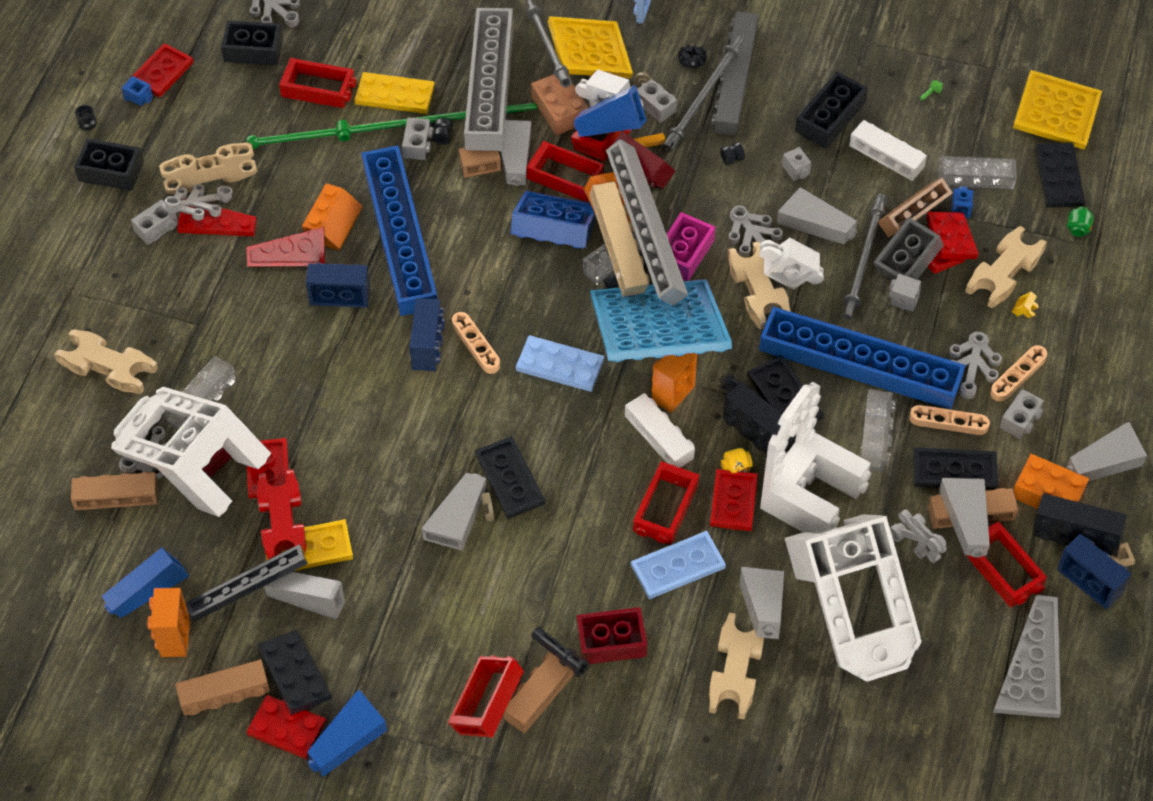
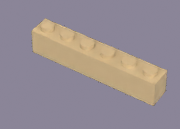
(619, 239)

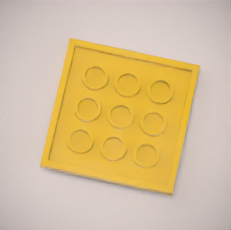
(590, 46)
(1057, 109)

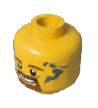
(737, 461)

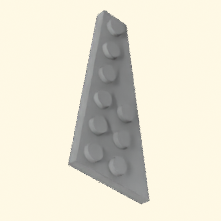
(1034, 673)

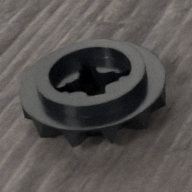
(697, 60)

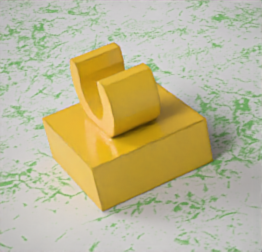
(1025, 305)

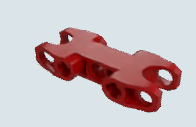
(280, 501)

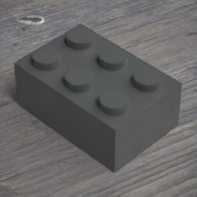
(909, 251)

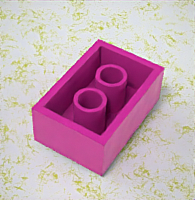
(690, 242)

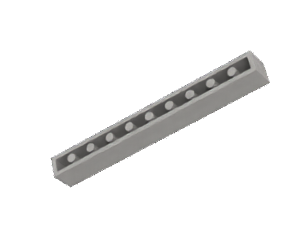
(647, 223)

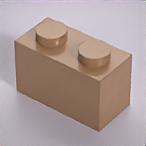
(479, 162)

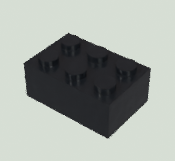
(252, 42)
(109, 164)

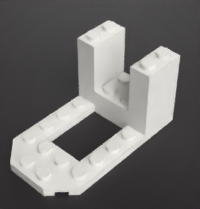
(191, 447)
(808, 458)
(858, 545)

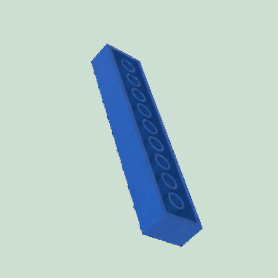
(398, 228)
(862, 357)

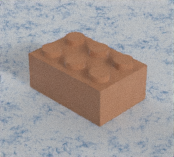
(557, 103)

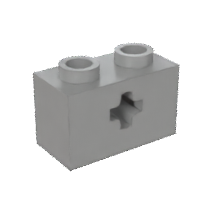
(904, 292)

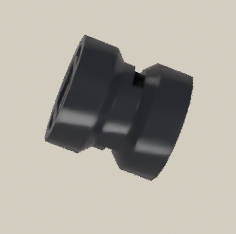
(85, 117)
(442, 131)
(732, 153)

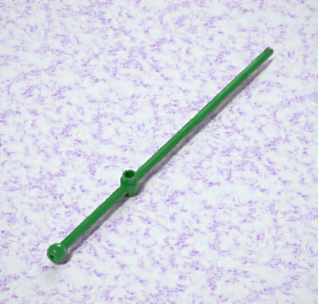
(344, 130)

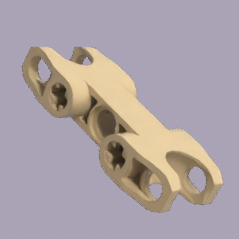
(223, 165)
(999, 275)
(762, 294)
(117, 366)
(733, 682)

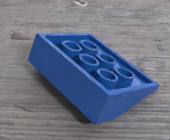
(553, 219)

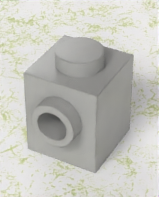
(796, 164)

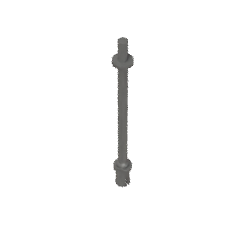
(561, 72)
(677, 133)
(877, 212)

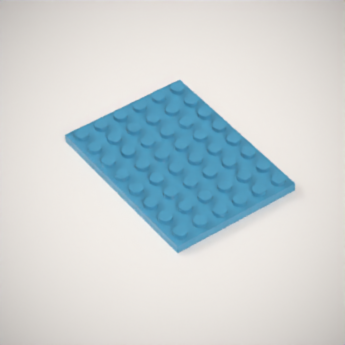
(650, 327)

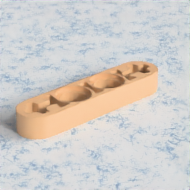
(476, 342)
(1017, 372)
(948, 423)

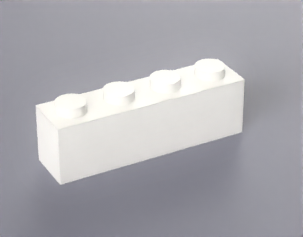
(888, 150)
(659, 431)

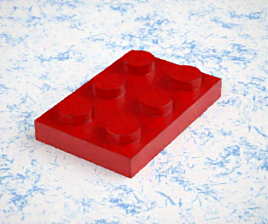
(163, 69)
(954, 234)
(274, 468)
(733, 500)
(285, 731)

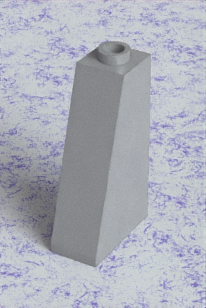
(516, 151)
(816, 217)
(1109, 455)
(968, 513)
(456, 514)
(309, 592)
(763, 598)

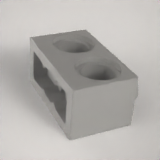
(657, 101)
(416, 138)
(154, 223)
(1019, 413)

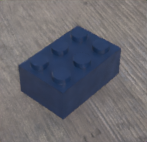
(338, 285)
(427, 334)
(1093, 571)

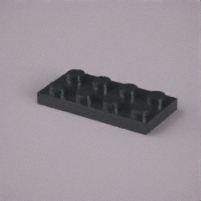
(1059, 175)
(777, 384)
(934, 464)
(509, 477)
(294, 672)

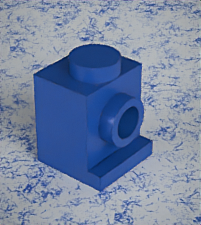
(137, 91)
(962, 198)

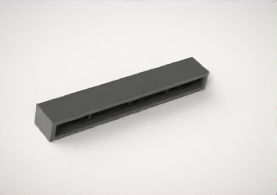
(735, 76)

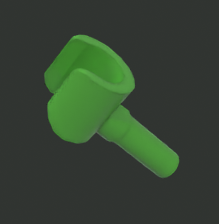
(935, 86)

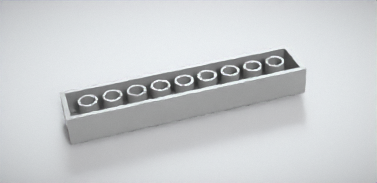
(489, 79)

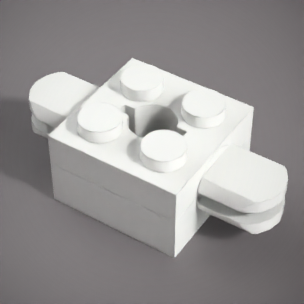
(601, 87)
(791, 263)

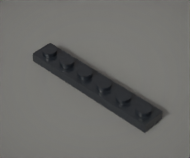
(246, 583)

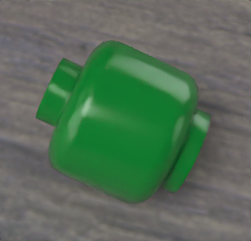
(1080, 221)

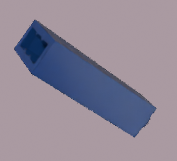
(614, 114)
(137, 587)
(346, 735)

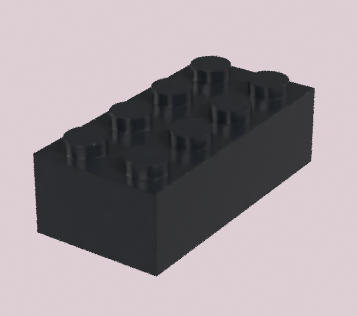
(831, 109)
(753, 417)
(1066, 519)

